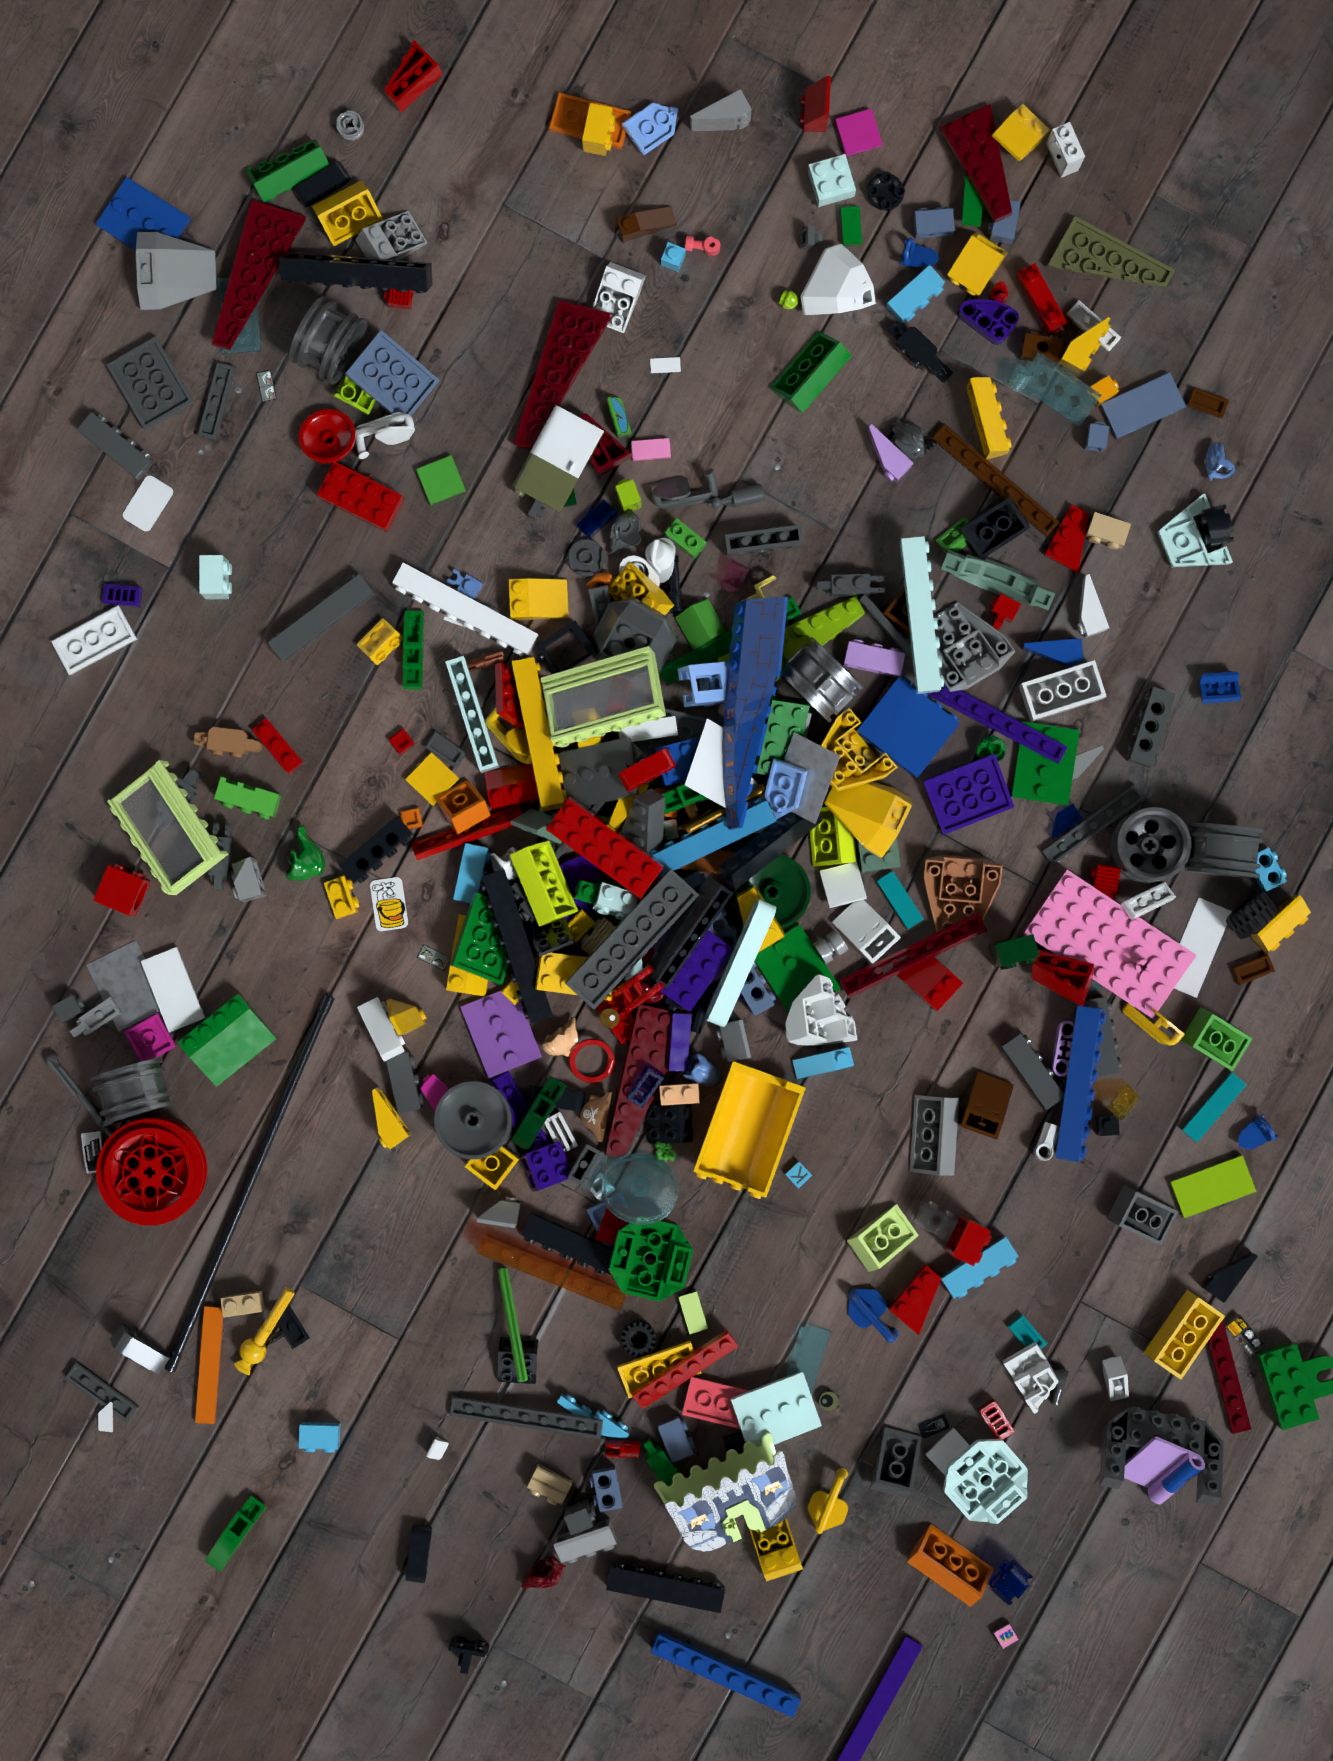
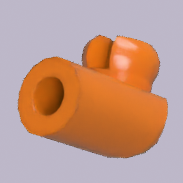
(600, 578)

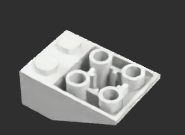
(619, 294)
(866, 930)

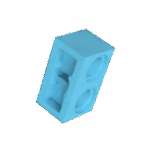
(1271, 866)

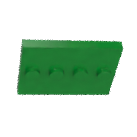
(1039, 777)
(478, 944)
(792, 965)

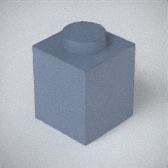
(1097, 437)

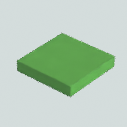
(441, 480)

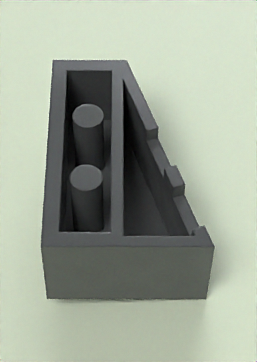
(646, 820)

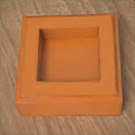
(412, 818)

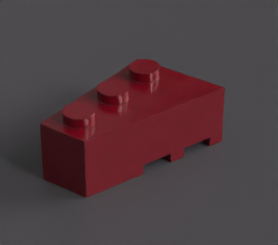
(608, 451)

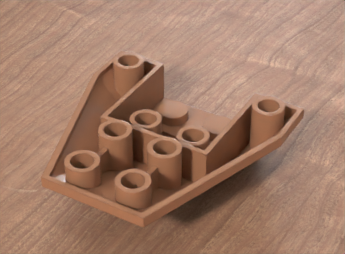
(960, 887)

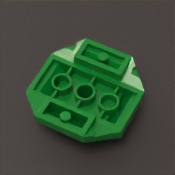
(667, 1271)

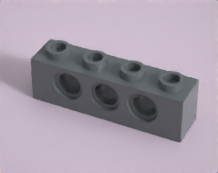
(763, 540)
(1164, 700)

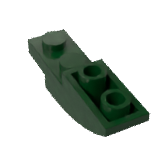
(538, 1113)

